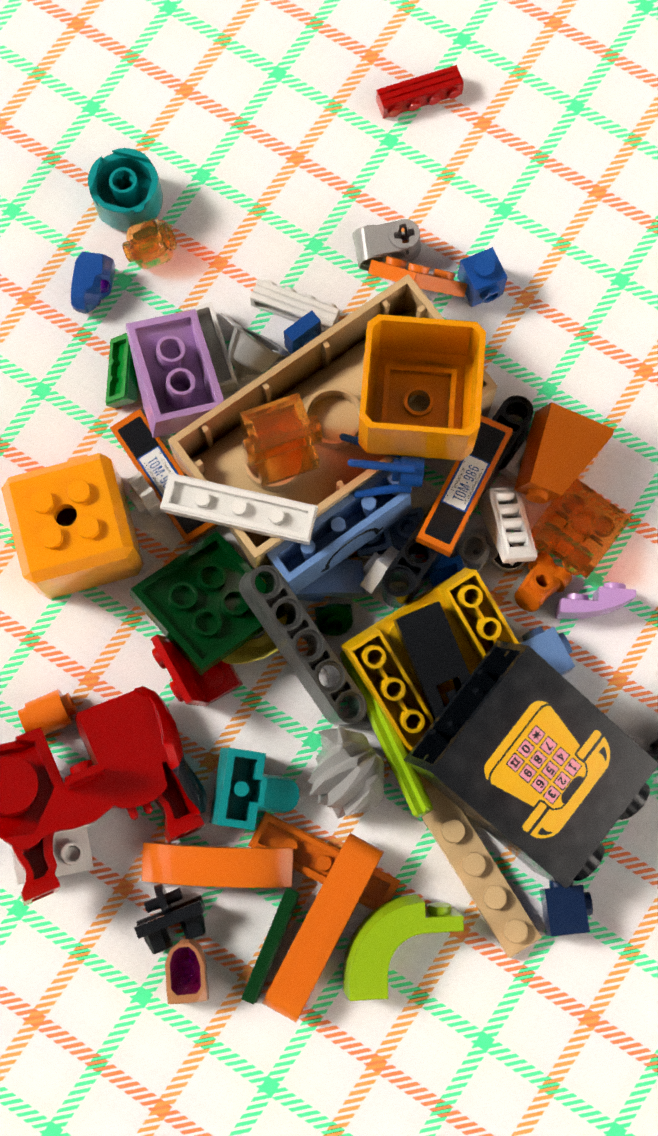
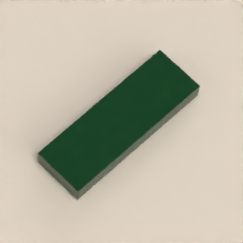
(271, 946)

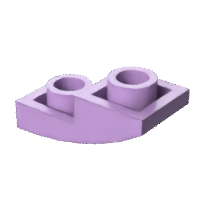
(605, 600)

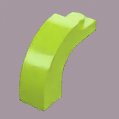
(382, 933)

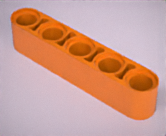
(322, 927)

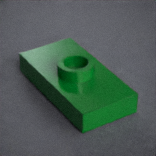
(121, 378)

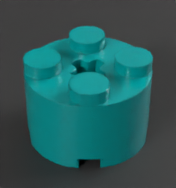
(125, 188)

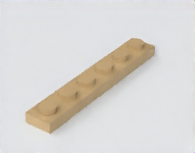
(478, 873)

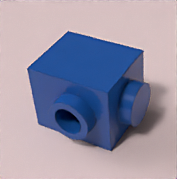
(483, 277)

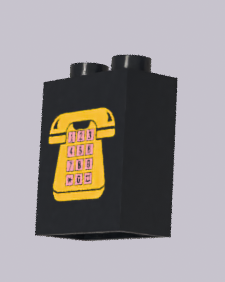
(534, 763)

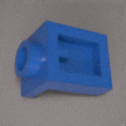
(302, 332)

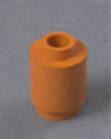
(48, 712)

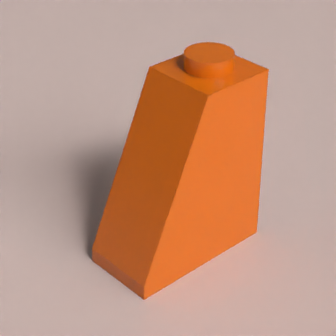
(558, 452)

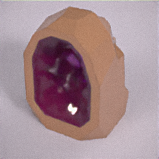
(186, 973)

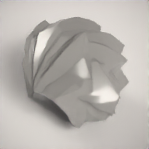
(347, 773)

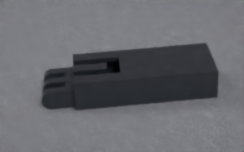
(432, 653)

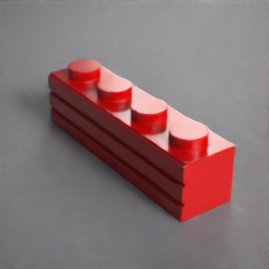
(419, 91)

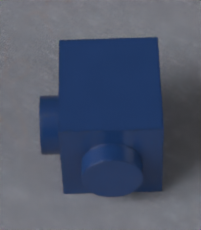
(565, 909)

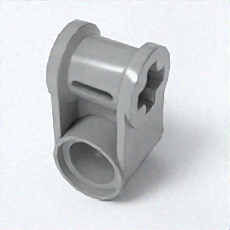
(385, 240)

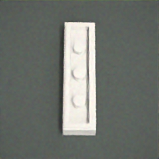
(239, 508)

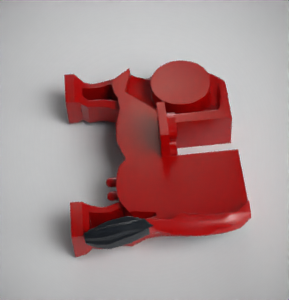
(131, 763)

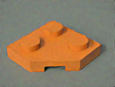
(441, 281)

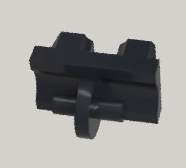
(155, 926)

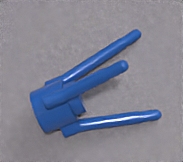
(406, 471)

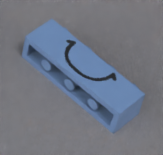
(340, 533)

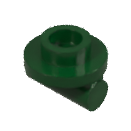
(334, 618)

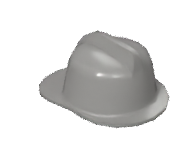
(252, 351)

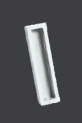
(291, 305)
(216, 347)

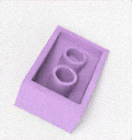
(173, 371)

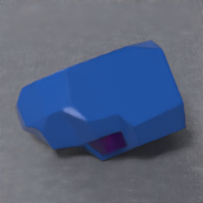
(91, 280)

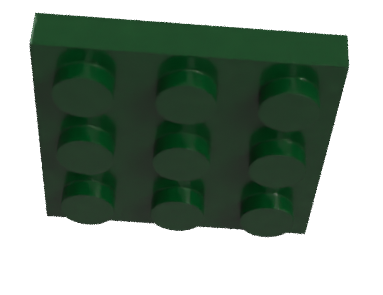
(200, 602)

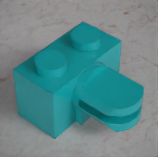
(245, 789)

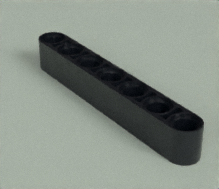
(416, 574)

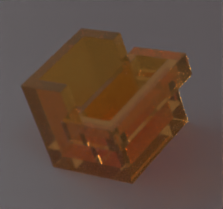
(280, 439)

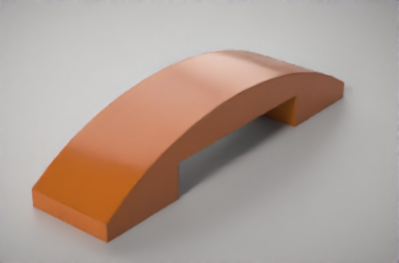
(217, 865)

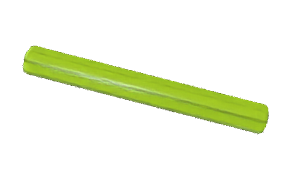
(393, 748)

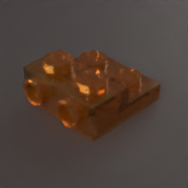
(579, 528)

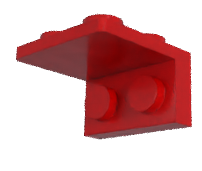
(187, 683)

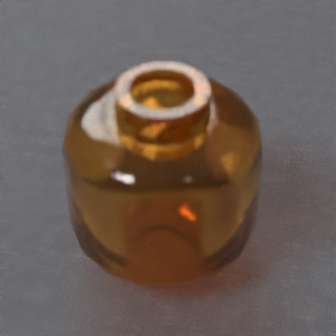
(149, 243)

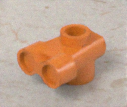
(541, 583)

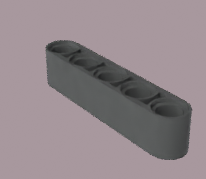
(319, 652)

